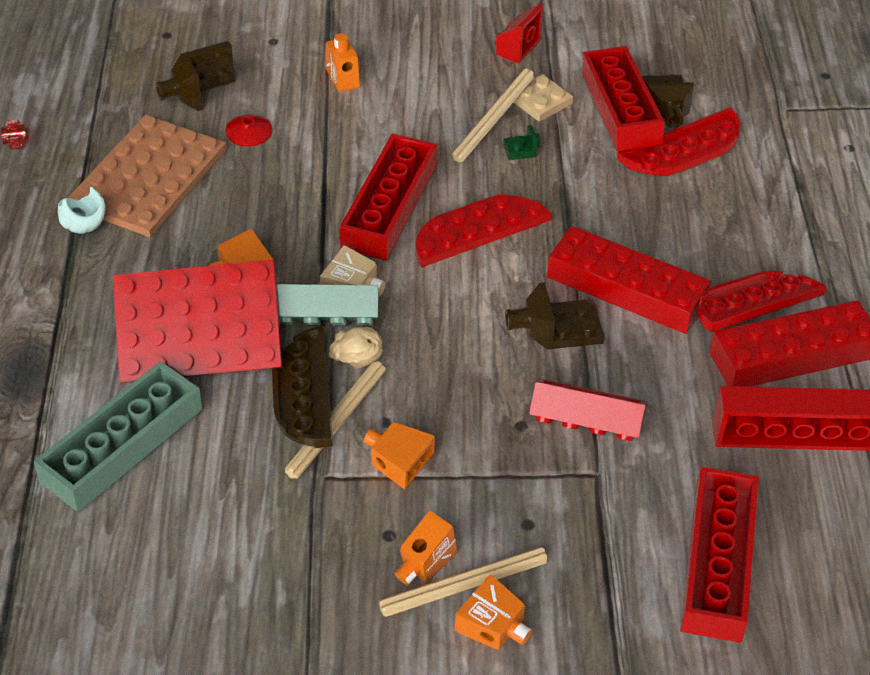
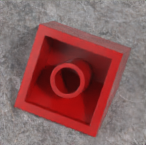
(520, 35)

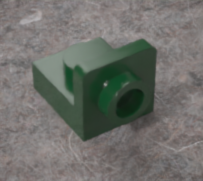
(522, 146)

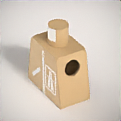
(351, 269)

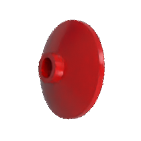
(248, 130)

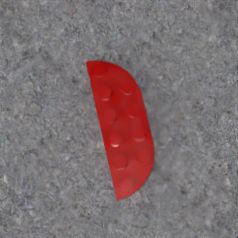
(686, 145)
(476, 226)
(753, 297)

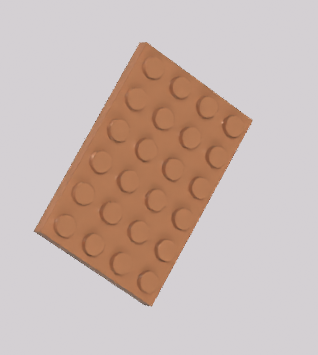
(150, 173)

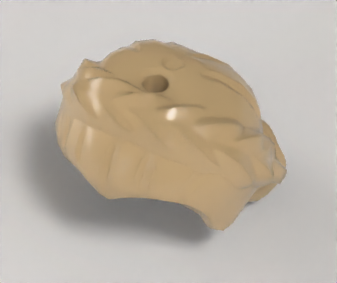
(357, 346)

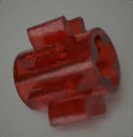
(14, 134)

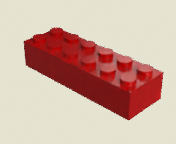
(622, 98)
(388, 196)
(627, 279)
(792, 345)
(792, 418)
(720, 555)

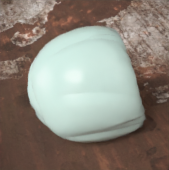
(83, 214)

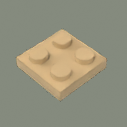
(543, 98)

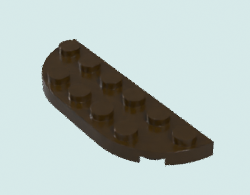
(302, 390)

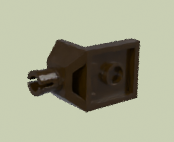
(198, 72)
(670, 96)
(557, 323)

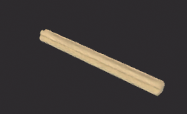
(492, 115)
(338, 417)
(462, 581)

